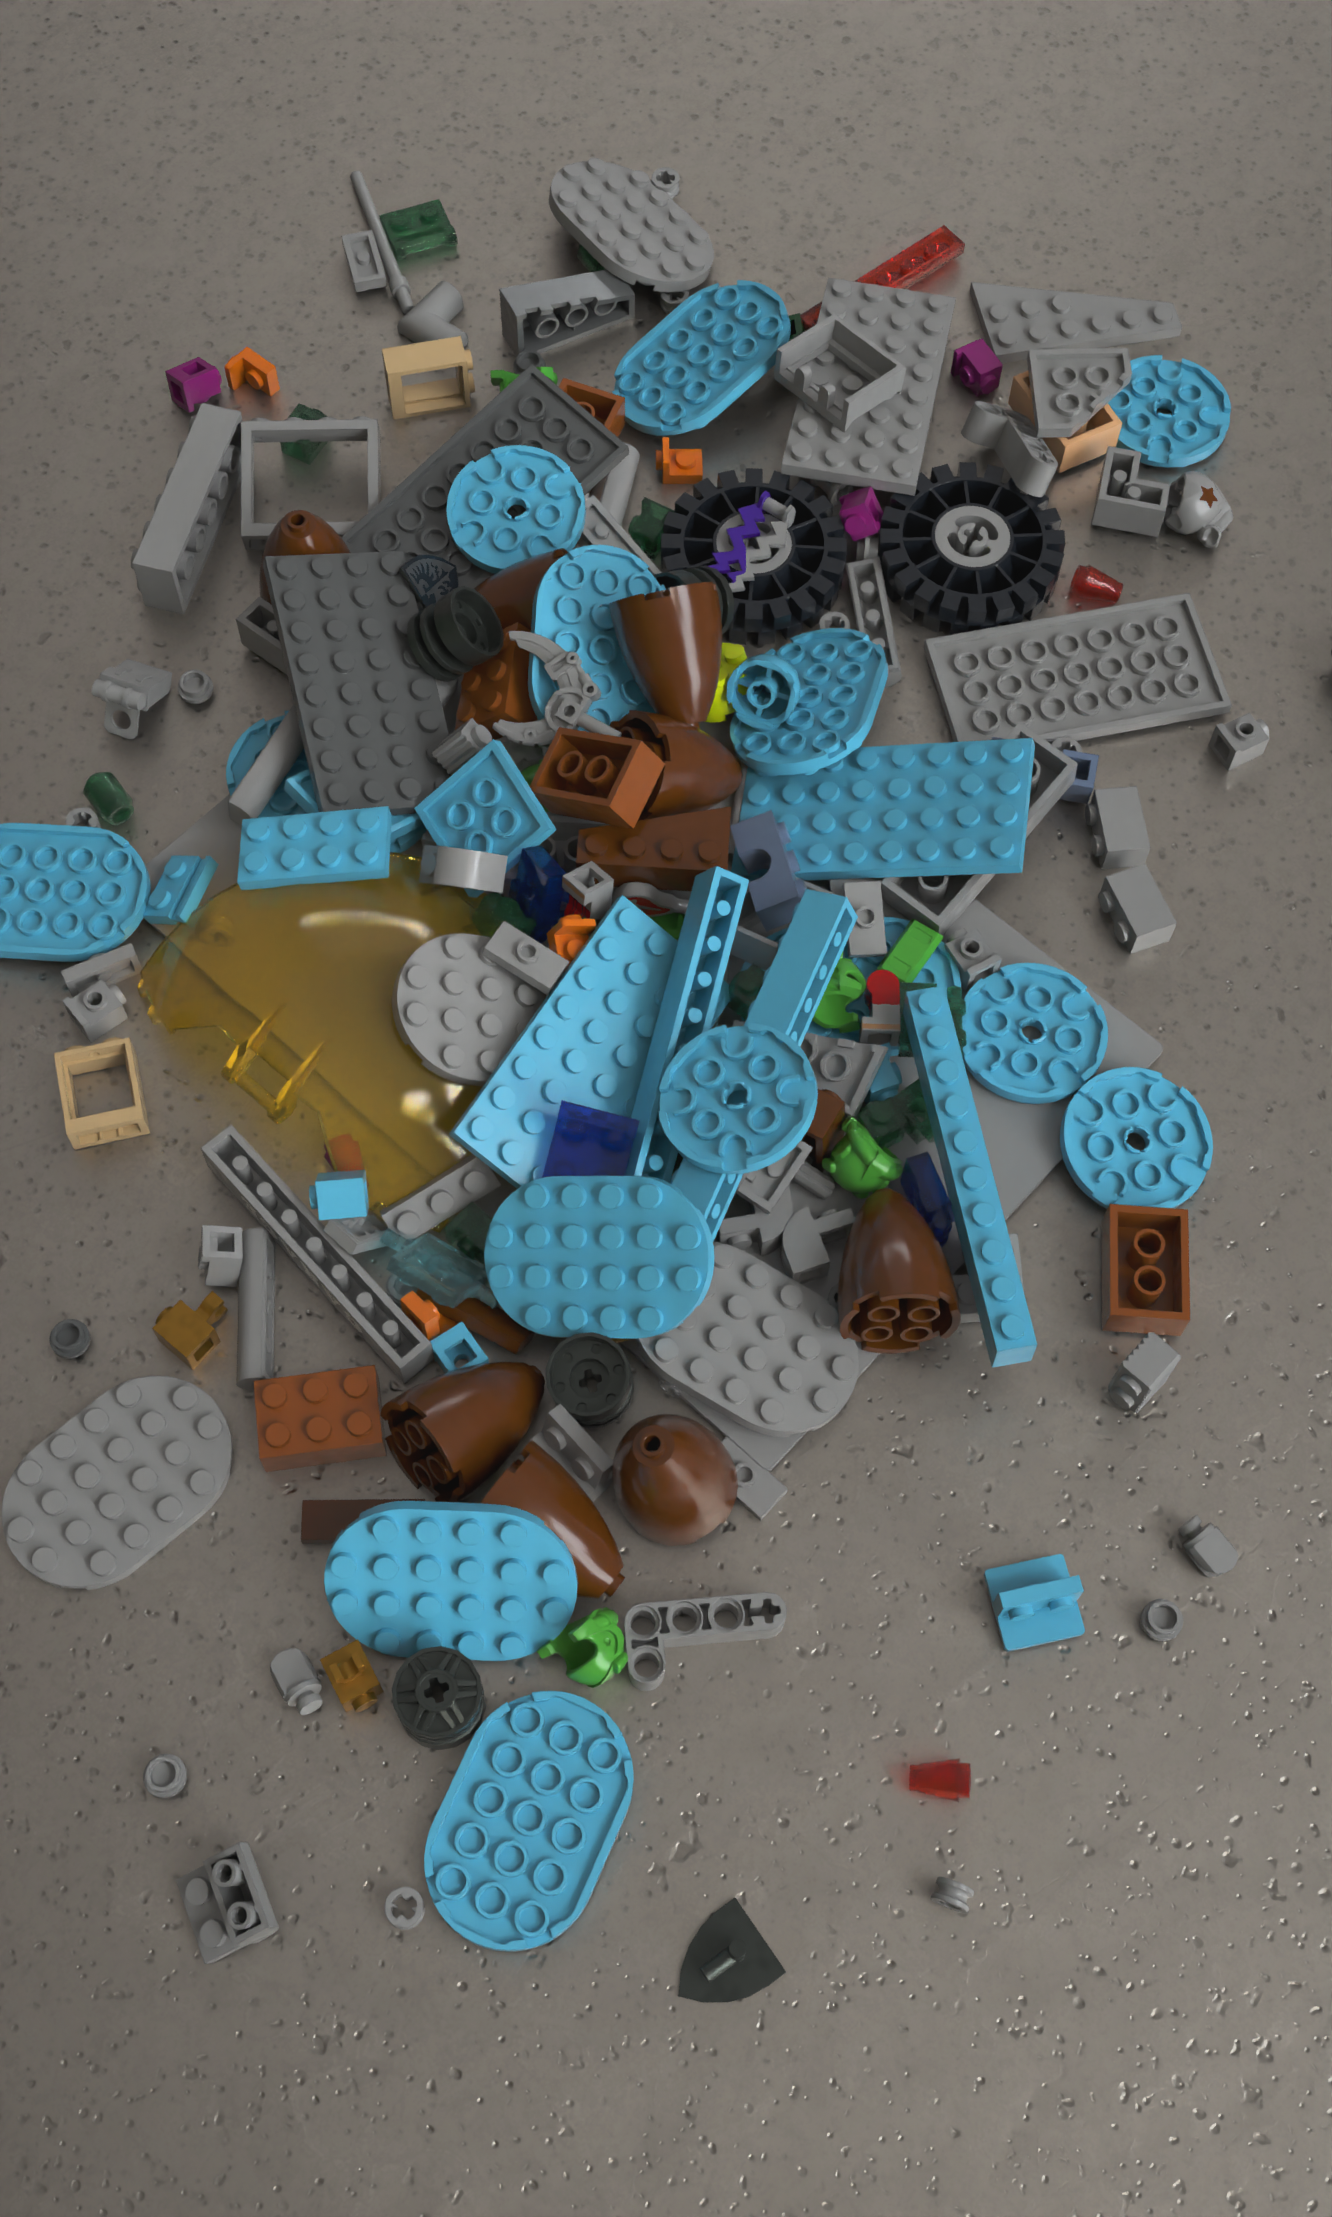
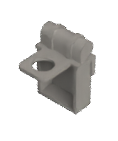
(130, 689)

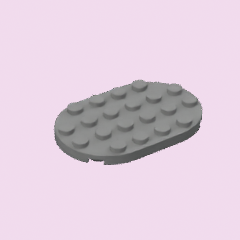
(631, 225)
(460, 1007)
(759, 1349)
(117, 1482)

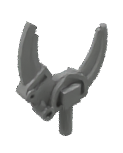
(566, 706)

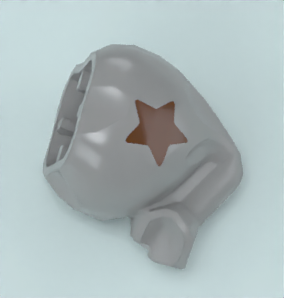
(1197, 507)

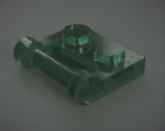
(418, 229)

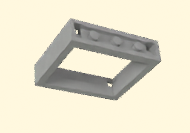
(293, 429)

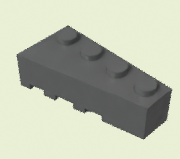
(563, 310)

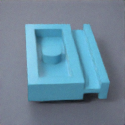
(179, 889)

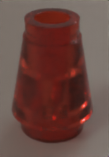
(1095, 585)
(942, 1779)

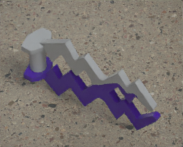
(743, 556)

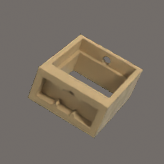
(434, 395)
(108, 1125)

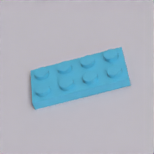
(315, 848)

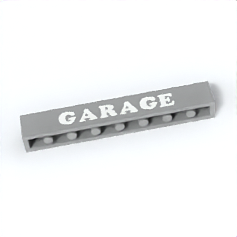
(318, 1255)

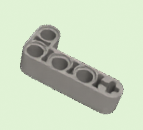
(1016, 444)
(705, 1631)

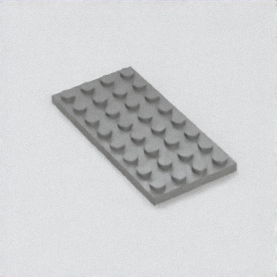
(889, 440)
(1080, 673)

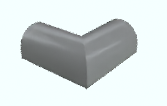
(432, 315)

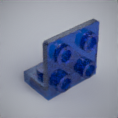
(590, 1142)

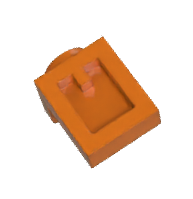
(254, 369)
(679, 465)
(570, 935)
(425, 1316)

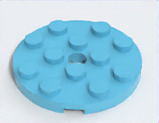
(1197, 407)
(508, 478)
(1055, 1004)
(1142, 1103)
(746, 1135)

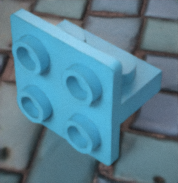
(1035, 1602)

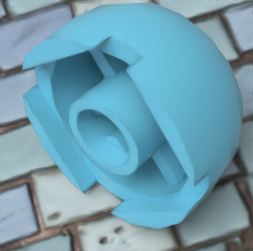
(770, 692)

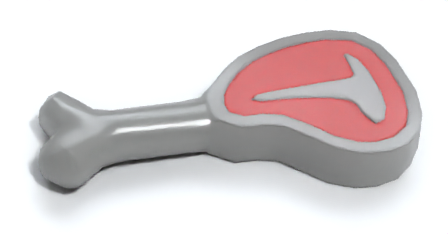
(650, 899)

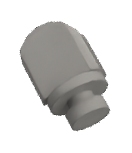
(1208, 1547)
(297, 1680)

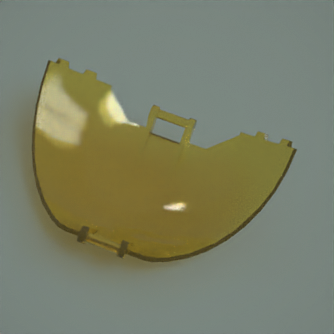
(310, 991)

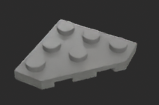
(1074, 386)

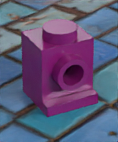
(977, 367)
(193, 383)
(860, 513)

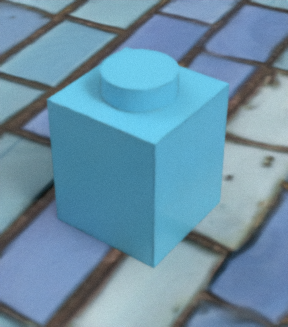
(340, 1195)

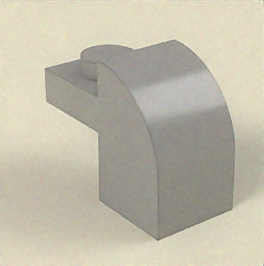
(463, 868)
(758, 1226)
(804, 1241)

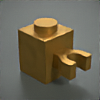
(190, 1332)
(352, 1677)

